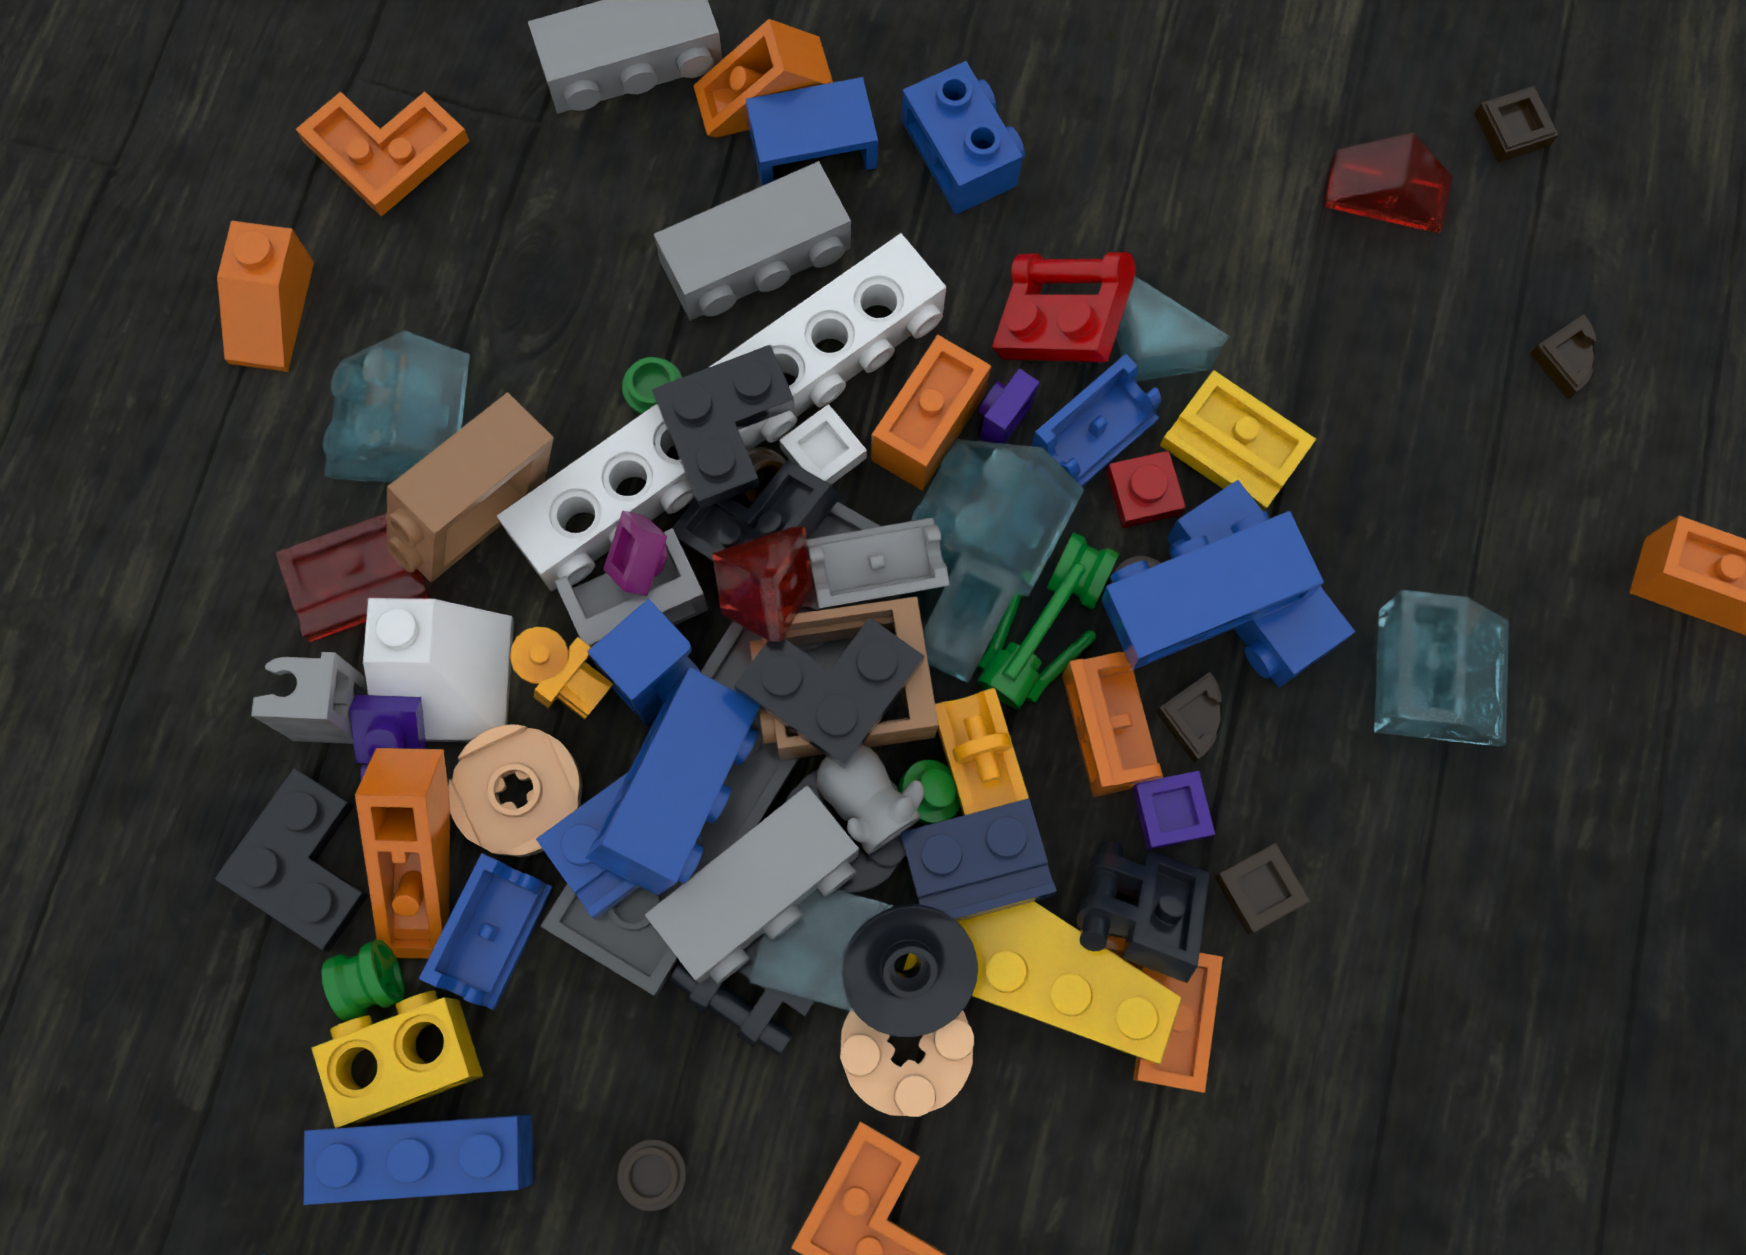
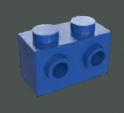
(962, 136)

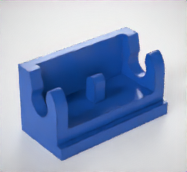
(1100, 422)
(486, 932)

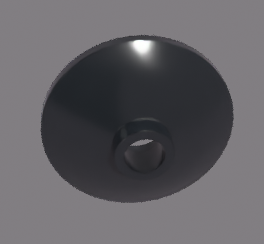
(916, 998)

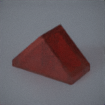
(1391, 183)
(765, 581)

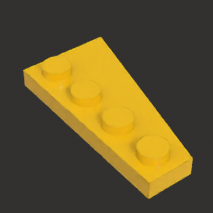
(1043, 972)

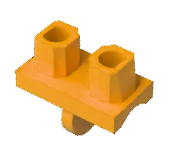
(562, 674)
(980, 752)

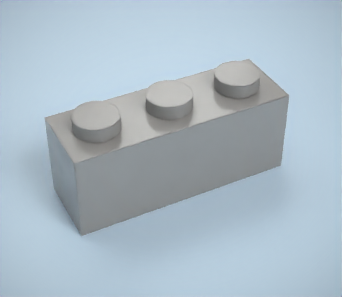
(623, 48)
(754, 241)
(755, 887)

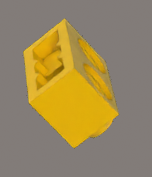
(401, 1073)

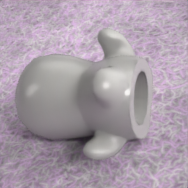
(868, 800)

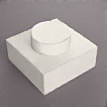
(824, 446)

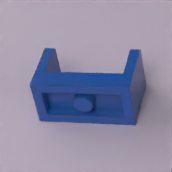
(811, 125)
(643, 659)

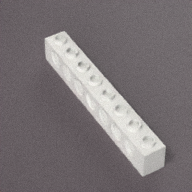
(887, 277)

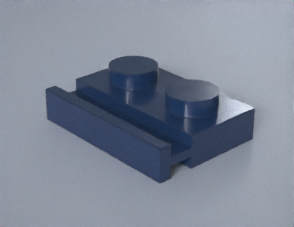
(979, 861)

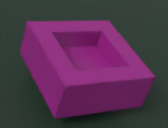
(636, 553)

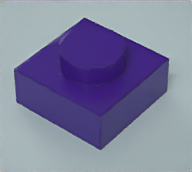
(1007, 407)
(386, 724)
(1173, 810)

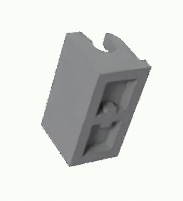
(877, 562)
(319, 703)

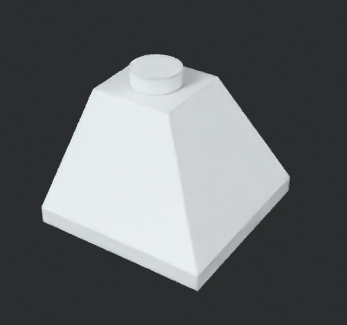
(447, 657)

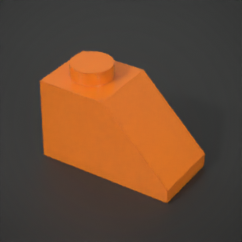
(765, 63)
(262, 294)

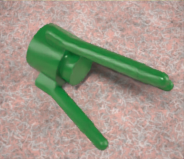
(1015, 669)

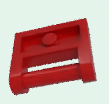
(1064, 325)

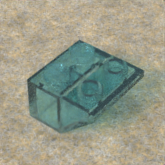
(393, 407)
(1000, 506)
(1442, 669)

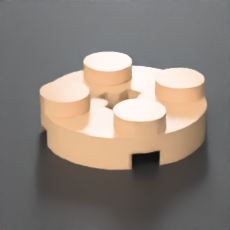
(480, 779)
(912, 1087)

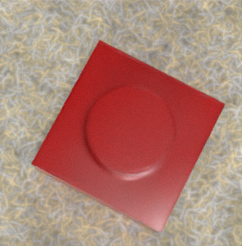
(1145, 489)

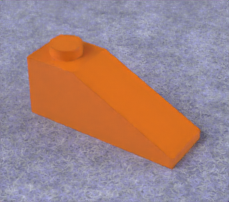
(406, 846)

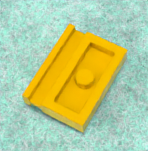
(1237, 438)

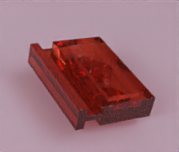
(339, 572)

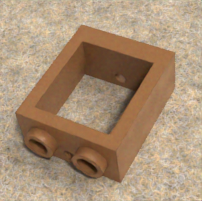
(462, 485)
(898, 617)

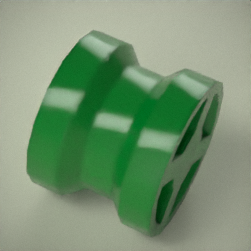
(1097, 569)
(363, 980)

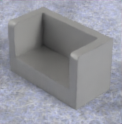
(602, 604)

